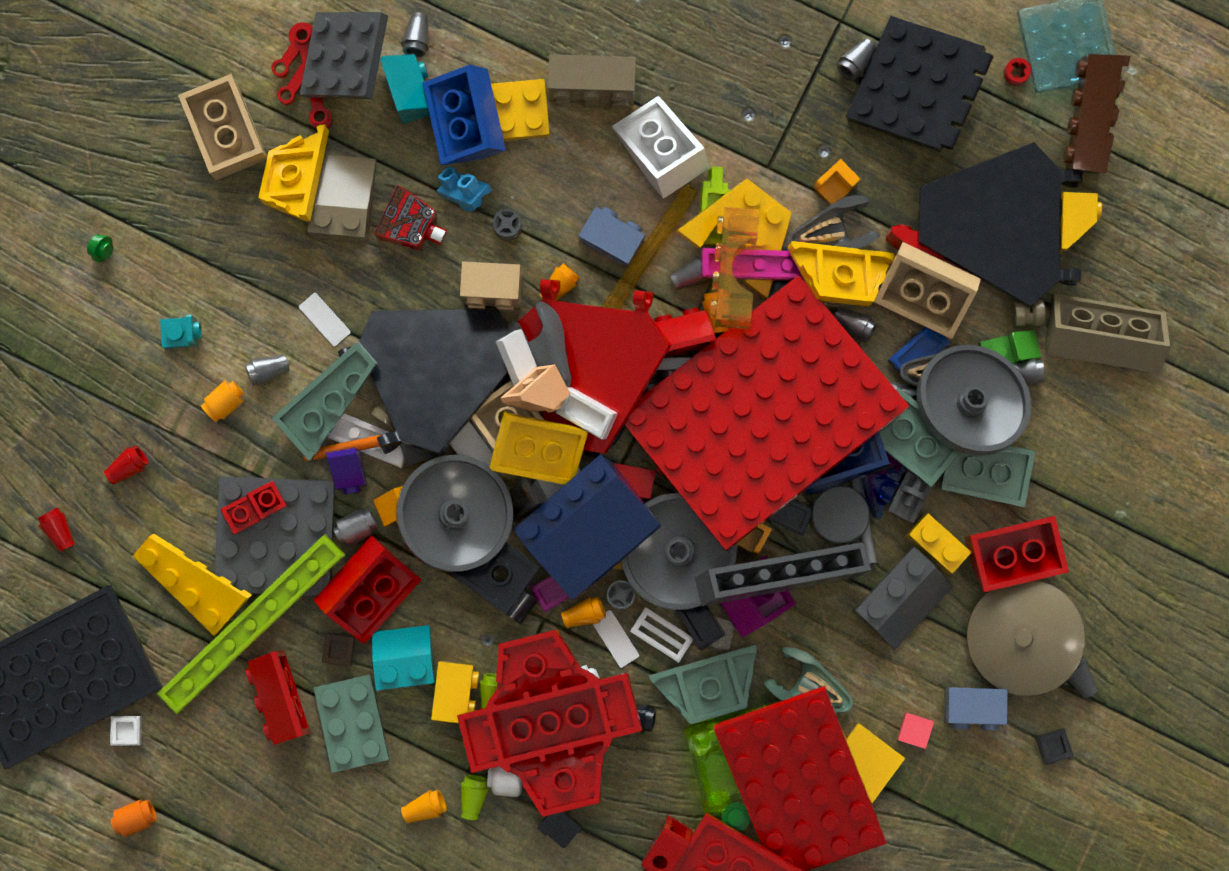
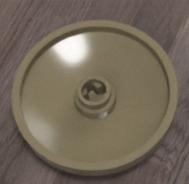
(1026, 638)

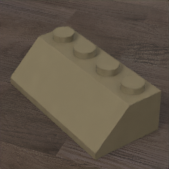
(1107, 333)

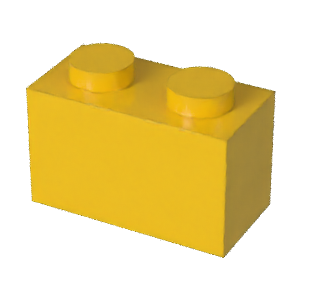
(937, 544)
(454, 691)

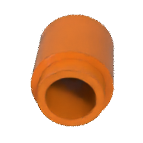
(133, 817)

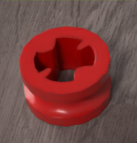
(1016, 81)

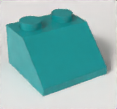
(406, 85)
(403, 657)

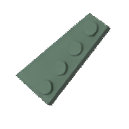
(319, 407)

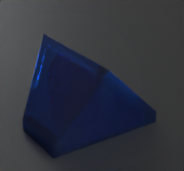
(880, 488)

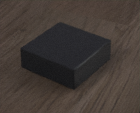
(1054, 746)

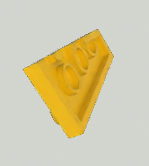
(202, 593)

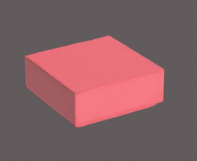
(915, 730)

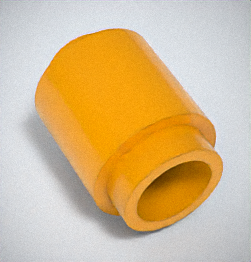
(223, 400)

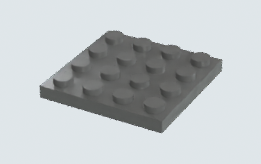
(270, 547)

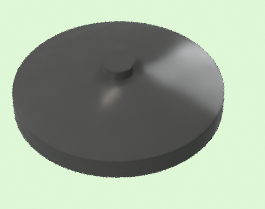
(974, 400)
(454, 513)
(675, 554)

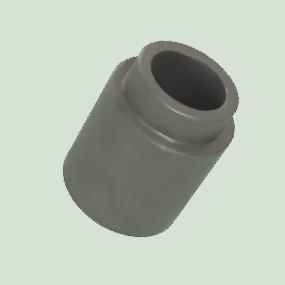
(355, 527)

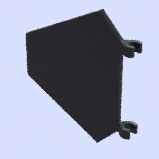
(1001, 222)
(433, 371)

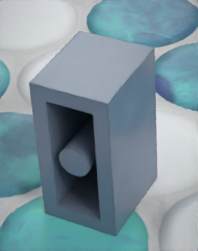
(612, 236)
(975, 706)

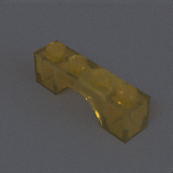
(733, 302)

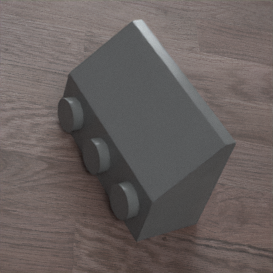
(903, 597)

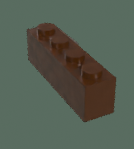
(1094, 112)

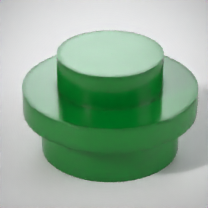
(100, 247)
(736, 816)

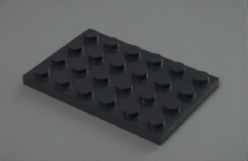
(69, 675)

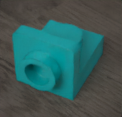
(180, 332)

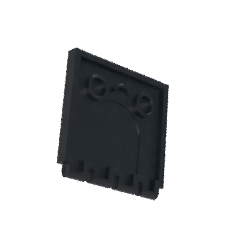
(919, 84)

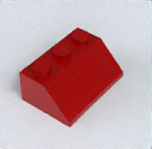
(687, 332)
(1017, 554)
(367, 590)
(277, 697)

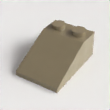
(343, 199)

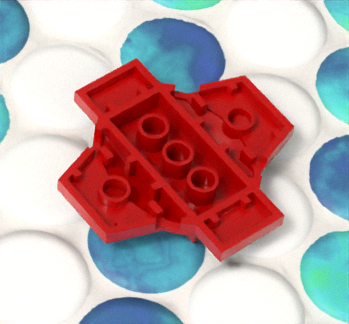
(549, 722)

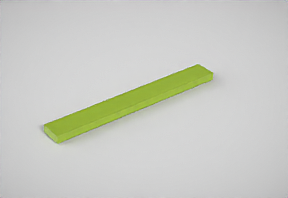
(251, 624)

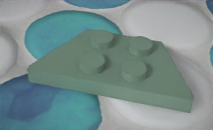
(709, 685)

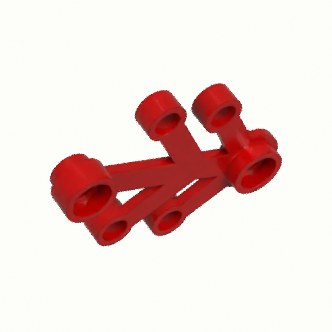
(300, 46)

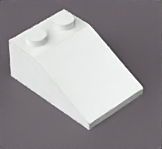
(662, 146)

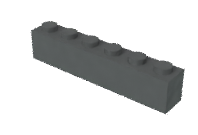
(782, 574)

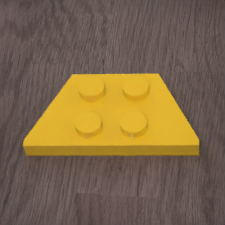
(294, 174)
(841, 272)

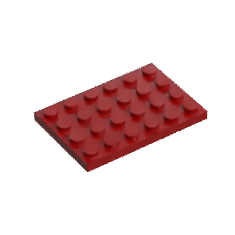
(800, 781)

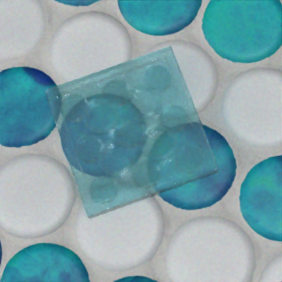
(1059, 36)

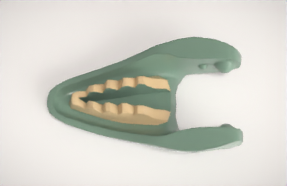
(811, 678)

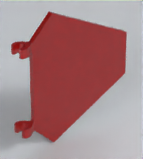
(607, 353)

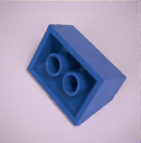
(464, 115)

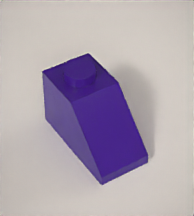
(347, 470)

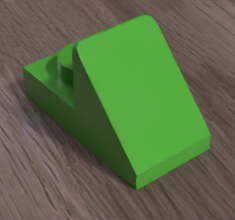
(1015, 346)

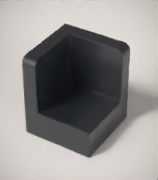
(560, 828)

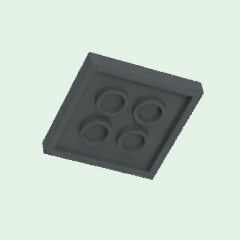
(344, 55)

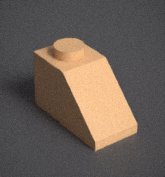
(538, 390)

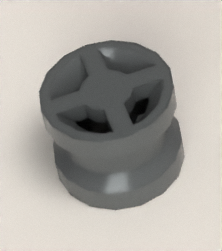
(504, 220)

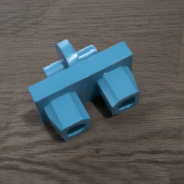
(462, 189)

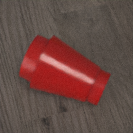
(127, 464)
(56, 529)

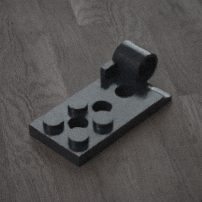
(506, 595)

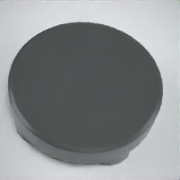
(841, 514)

